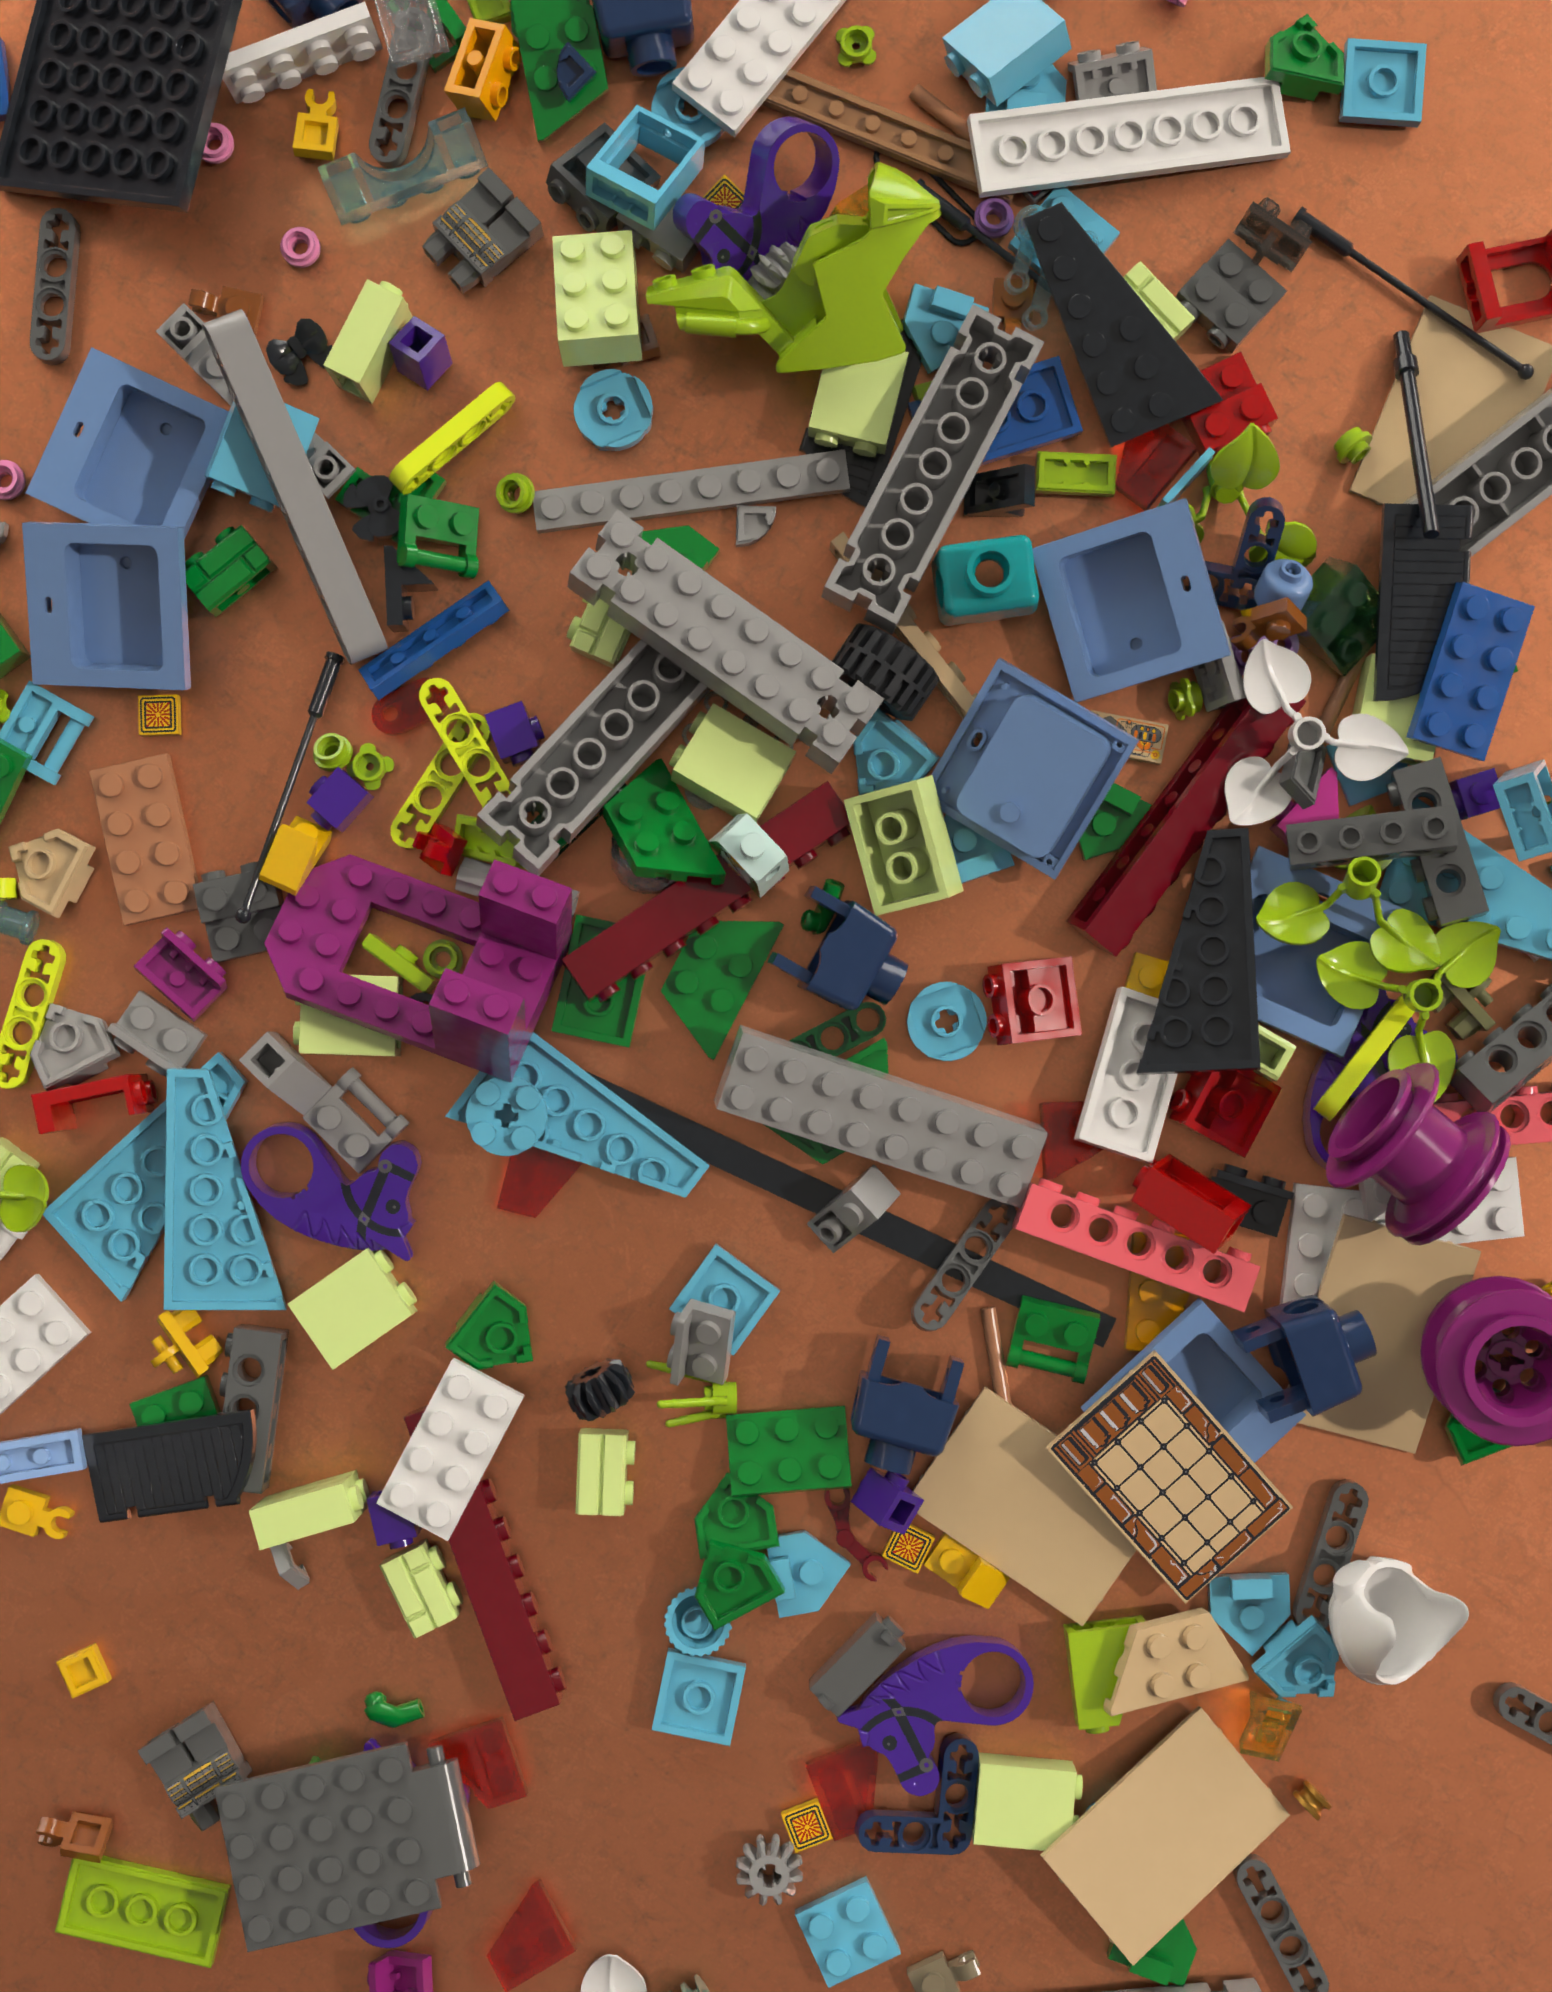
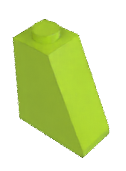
(1091, 1666)

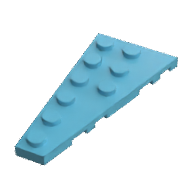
(1514, 897)
(595, 1124)
(119, 1203)
(211, 1226)

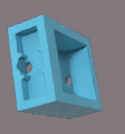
(629, 195)
(1525, 808)

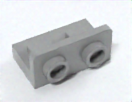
(1115, 73)
(1220, 681)
(157, 1034)
(701, 1342)

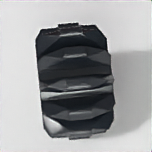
(599, 1389)

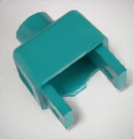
(965, 600)

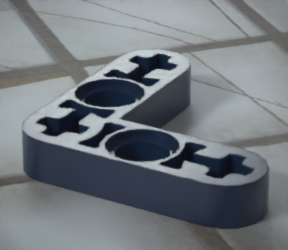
(1243, 570)
(934, 1822)

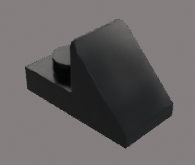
(1001, 492)
(398, 582)

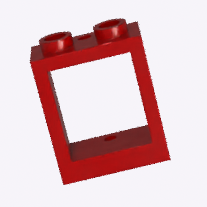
(1189, 1202)

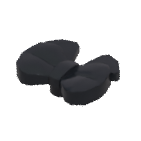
(286, 355)
(375, 494)

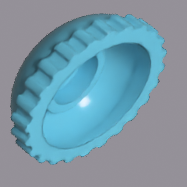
(690, 1628)

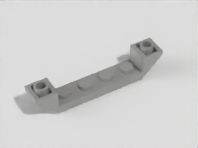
(187, 338)

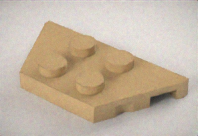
(1172, 1661)

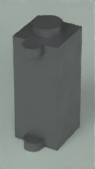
(857, 1663)

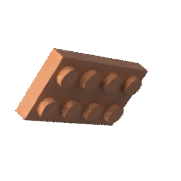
(146, 838)

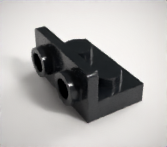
(1266, 1197)

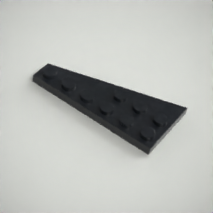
(1123, 351)
(1210, 987)

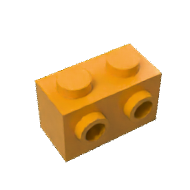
(483, 69)

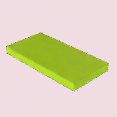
(144, 1909)

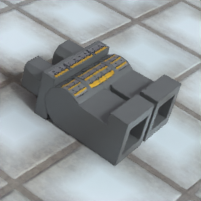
(483, 232)
(194, 1760)

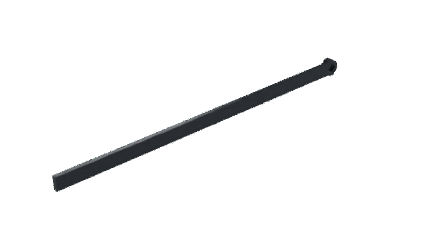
(815, 1195)

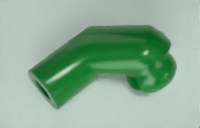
(818, 920)
(391, 1715)

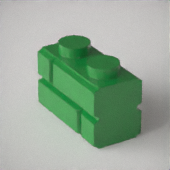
(227, 569)

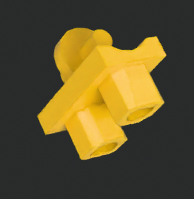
(196, 1356)

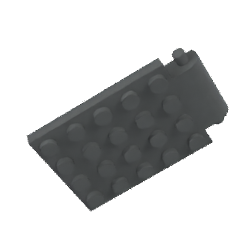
(345, 1842)

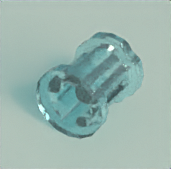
(18, 923)

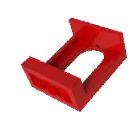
(1475, 271)
(55, 1107)

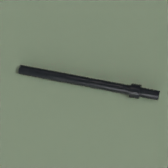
(1406, 371)

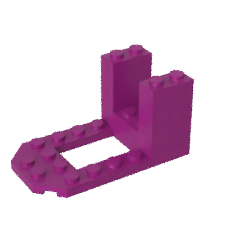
(473, 1017)

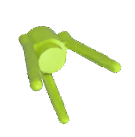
(717, 1400)

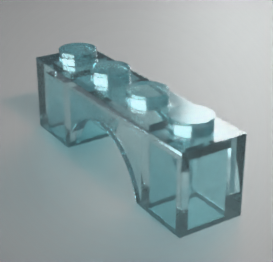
(362, 189)

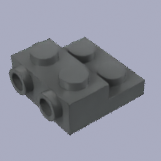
(568, 180)
(1230, 296)
(217, 903)

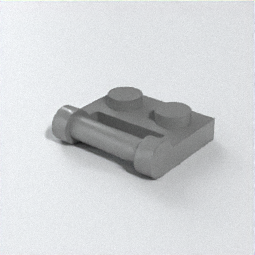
(346, 1129)

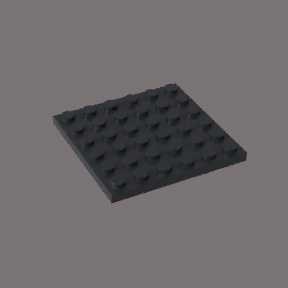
(116, 100)

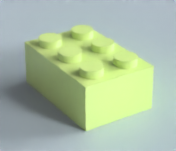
(597, 298)
(903, 845)

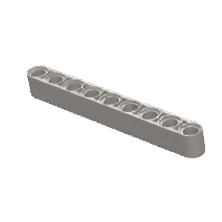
(294, 485)

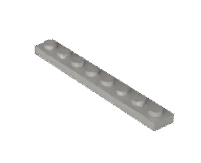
(692, 491)

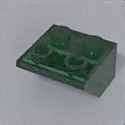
(1340, 615)

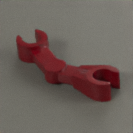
(846, 1538)

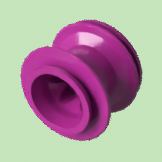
(1417, 1154)
(1469, 1328)

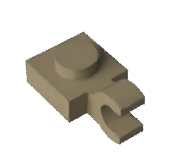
(940, 1975)

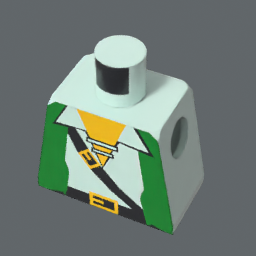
(751, 853)

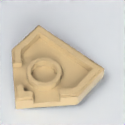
(52, 870)

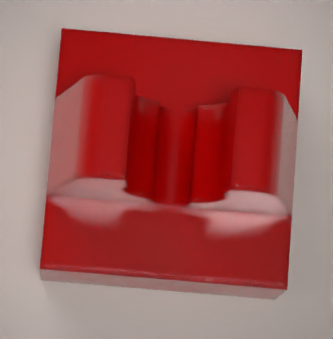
(440, 848)

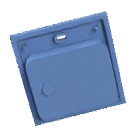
(137, 452)
(1124, 602)
(114, 605)
(1034, 771)
(1287, 975)
(1219, 1375)

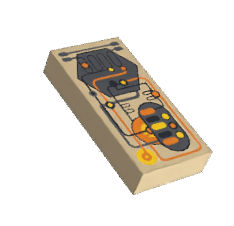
(1150, 735)

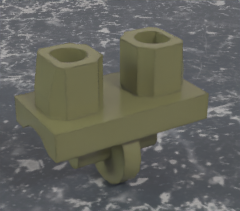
(1471, 1015)

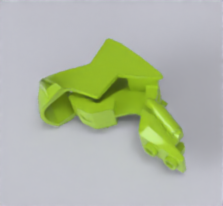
(835, 294)

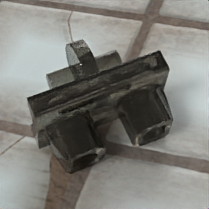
(1272, 236)

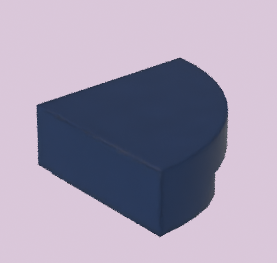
(573, 72)

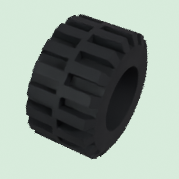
(887, 669)

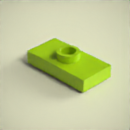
(1075, 474)
(480, 845)
(401, 961)

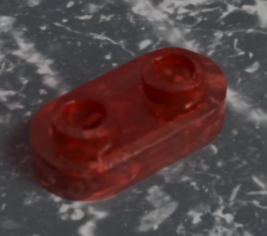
(409, 708)

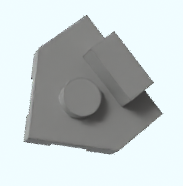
(71, 1048)

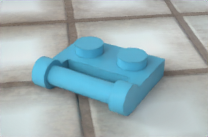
(34, 720)

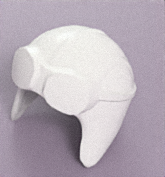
(1389, 1619)

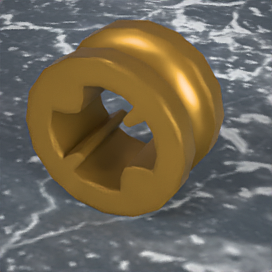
(1312, 1800)

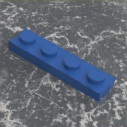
(433, 640)

